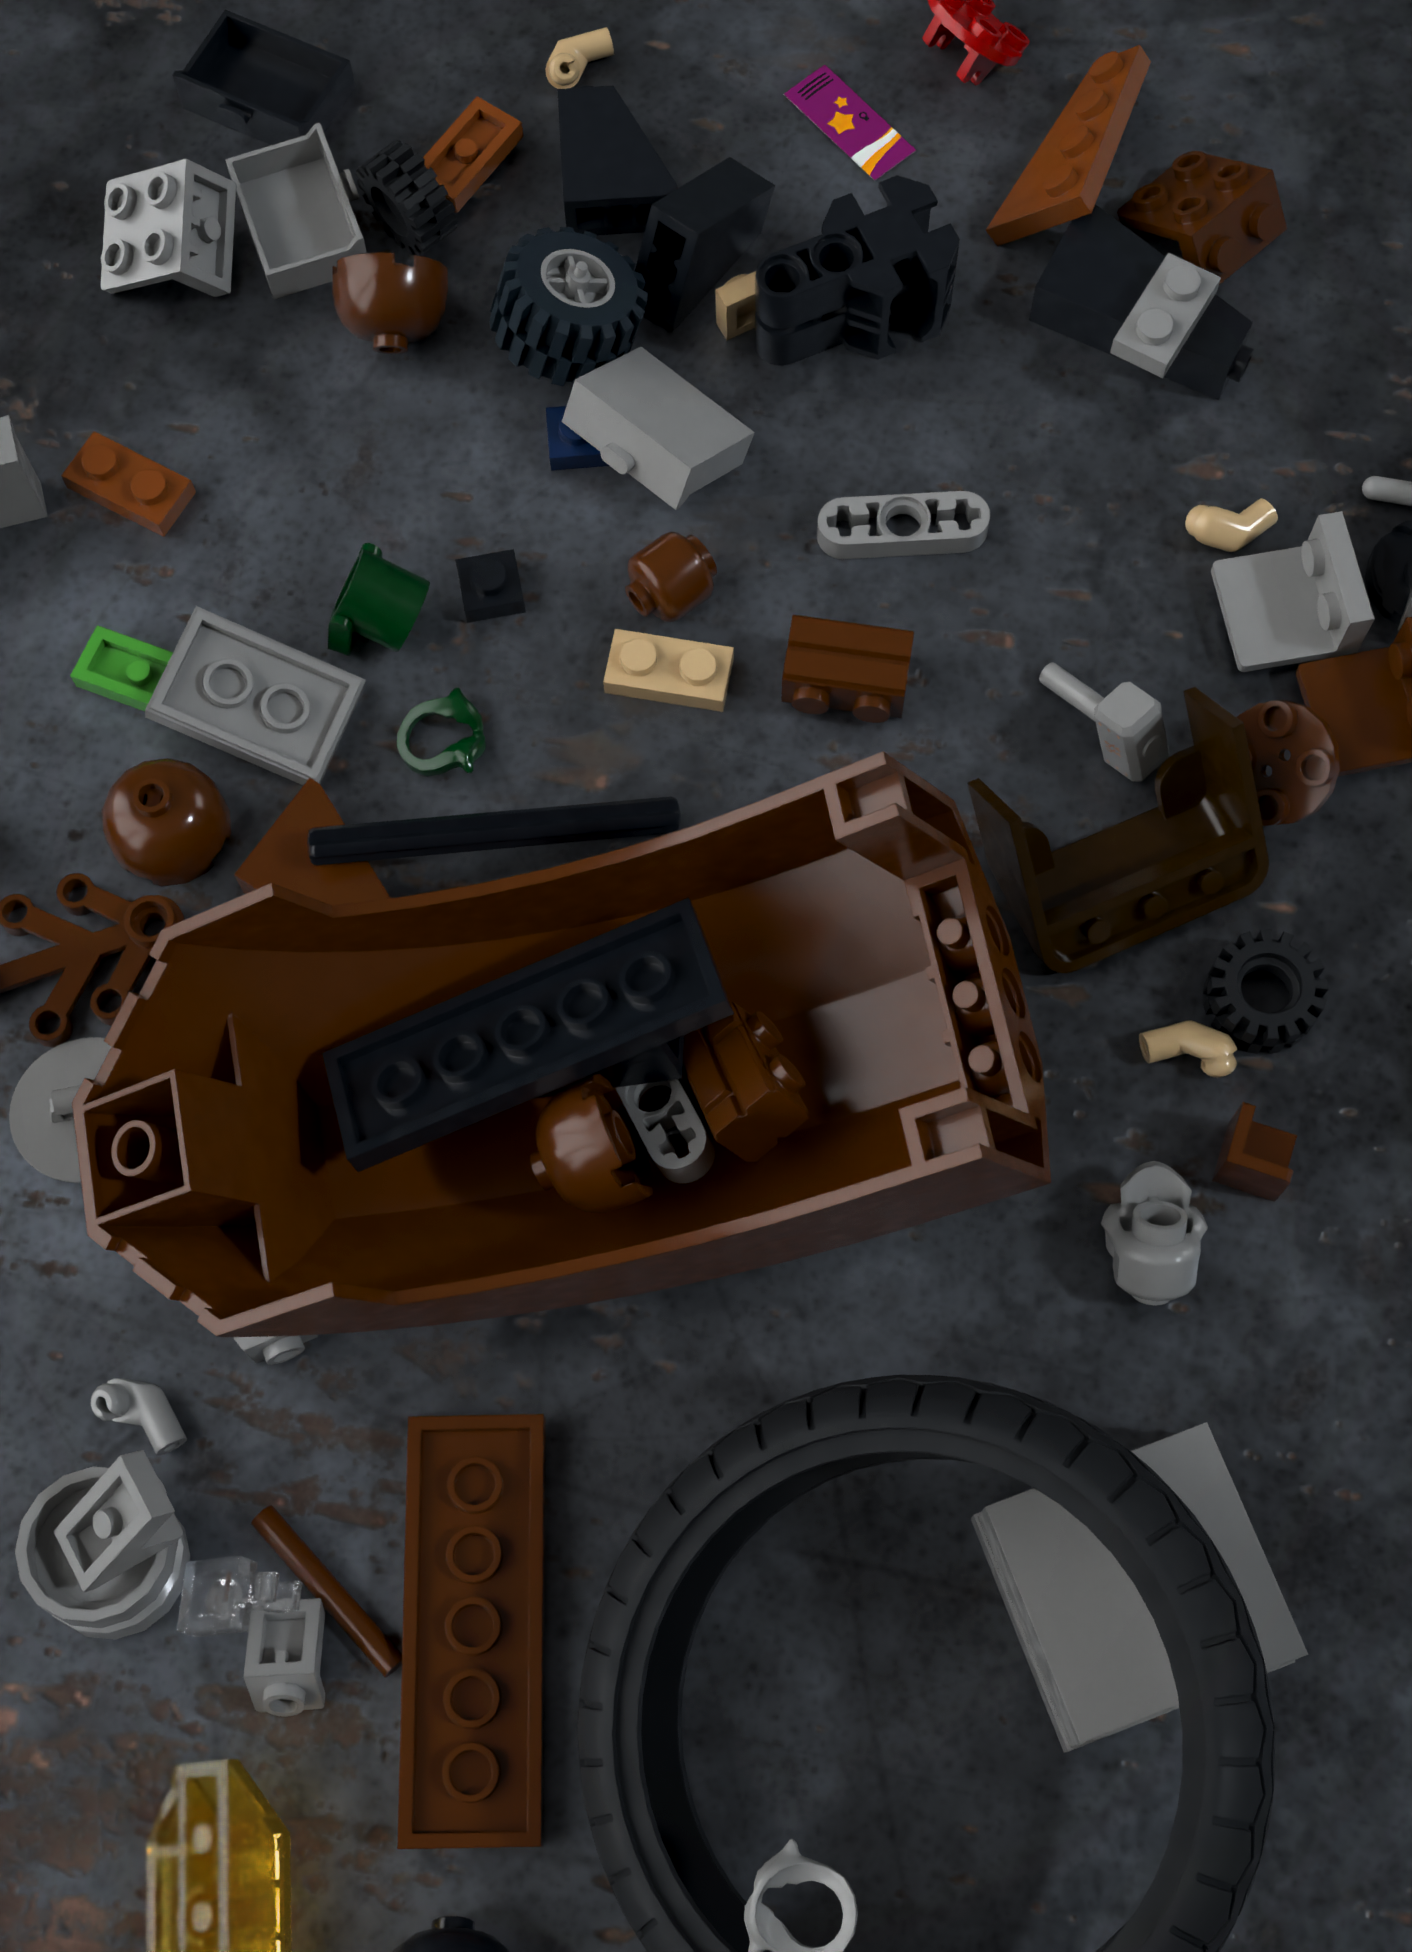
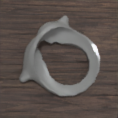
(791, 1867)

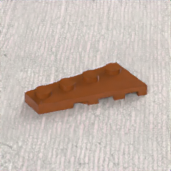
(1076, 153)

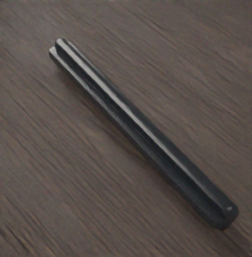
(492, 830)

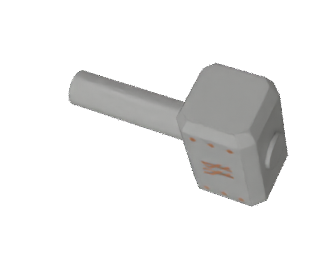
(1126, 721)

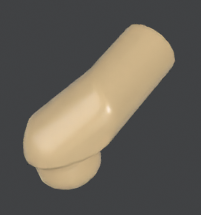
(573, 55)
(1228, 529)
(1191, 1038)

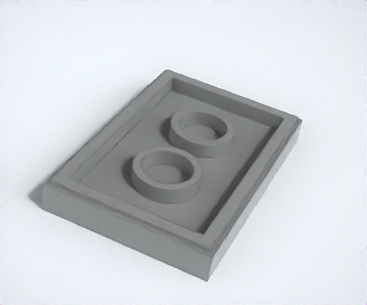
(255, 698)

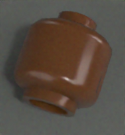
(670, 576)

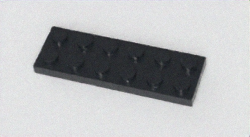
(525, 1034)

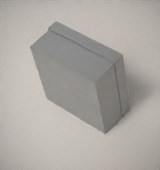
(1082, 1614)

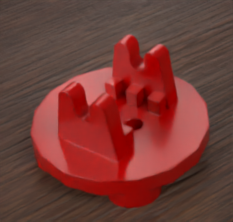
(983, 34)

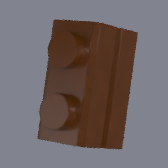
(846, 668)
(744, 1082)

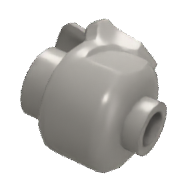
(1154, 1235)

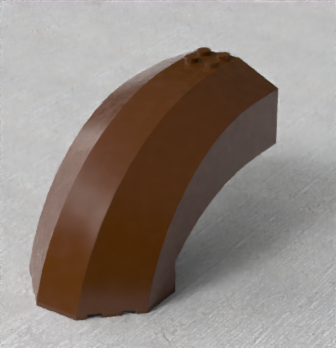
(825, 907)

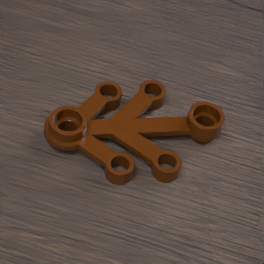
(80, 950)

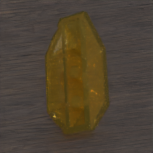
(217, 1865)

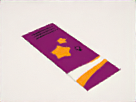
(849, 122)

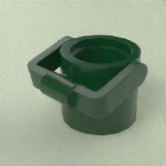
(376, 603)

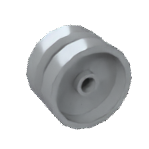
(115, 1608)

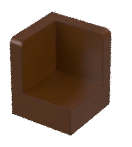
(1255, 1156)

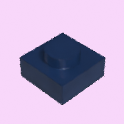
(566, 447)

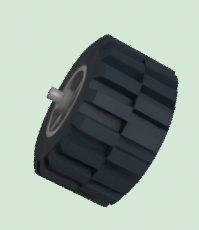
(566, 304)

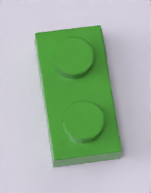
(120, 668)

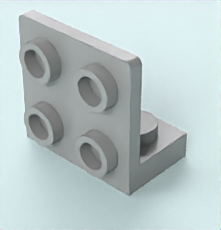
(169, 227)
(1295, 600)

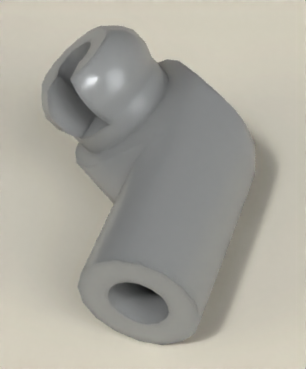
(140, 1405)

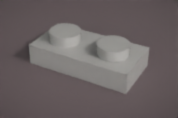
(1165, 315)

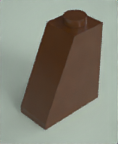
(285, 861)

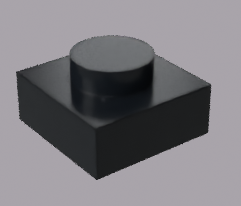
(490, 586)

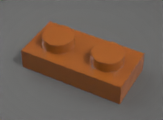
(472, 149)
(128, 483)

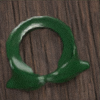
(459, 754)

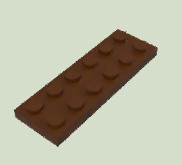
(473, 1633)

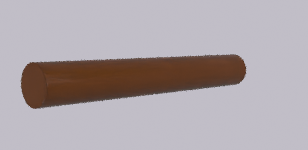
(324, 1585)

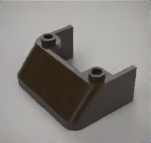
(1145, 872)

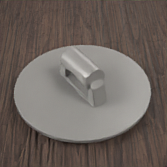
(43, 1110)

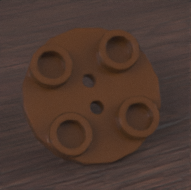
(1309, 776)

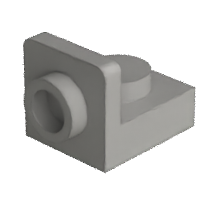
(286, 1659)

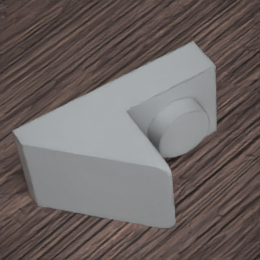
(118, 1522)

